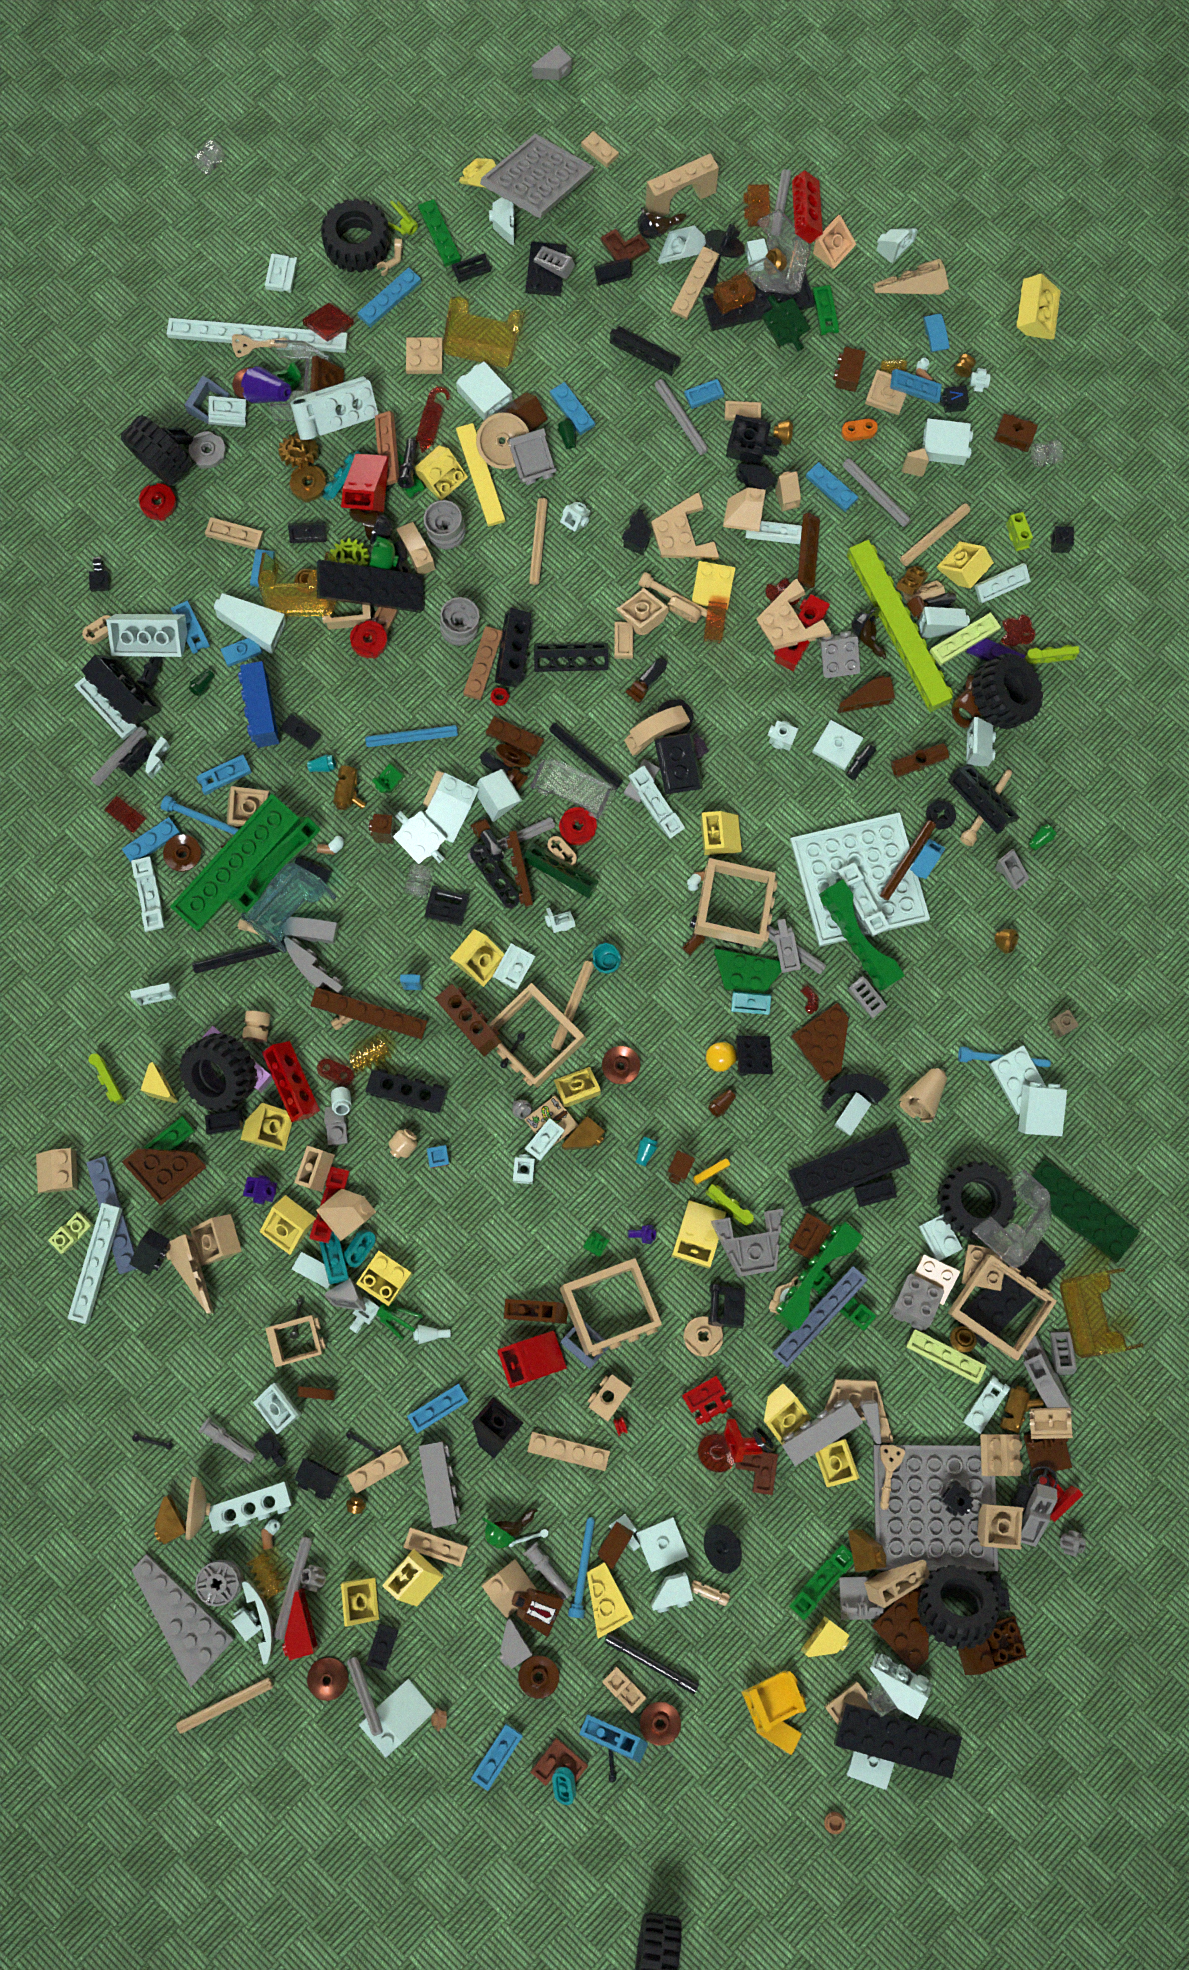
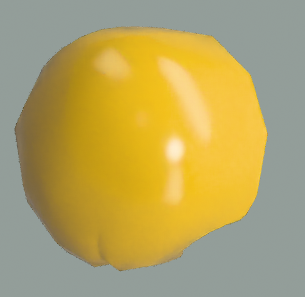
(720, 1056)

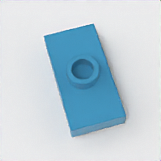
(704, 393)
(240, 651)
(411, 982)

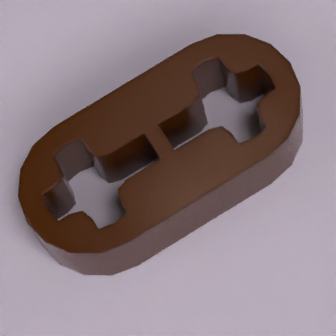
(316, 1393)

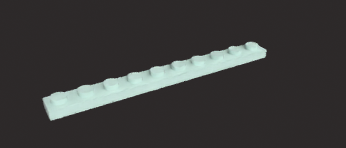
(223, 333)

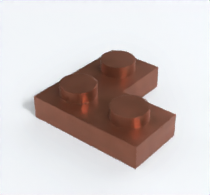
(620, 249)
(765, 1469)
(558, 1756)

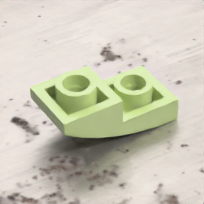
(69, 1234)

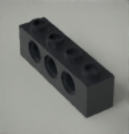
(504, 673)
(433, 1105)

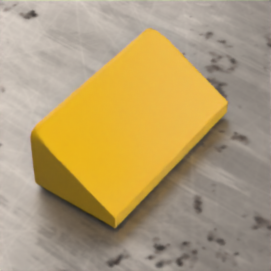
(783, 1736)

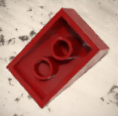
(300, 1633)

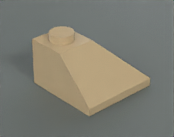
(745, 510)
(345, 1212)
(505, 1585)

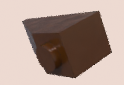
(873, 694)
(536, 1311)

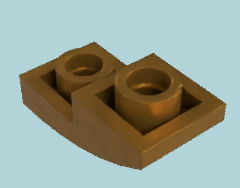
(913, 580)

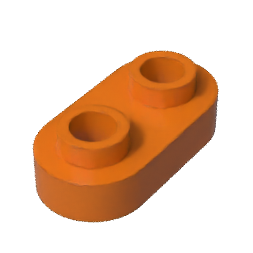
(860, 430)

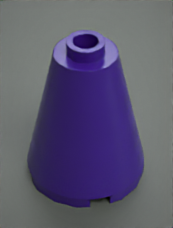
(264, 387)

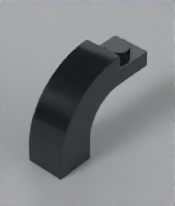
(863, 1084)

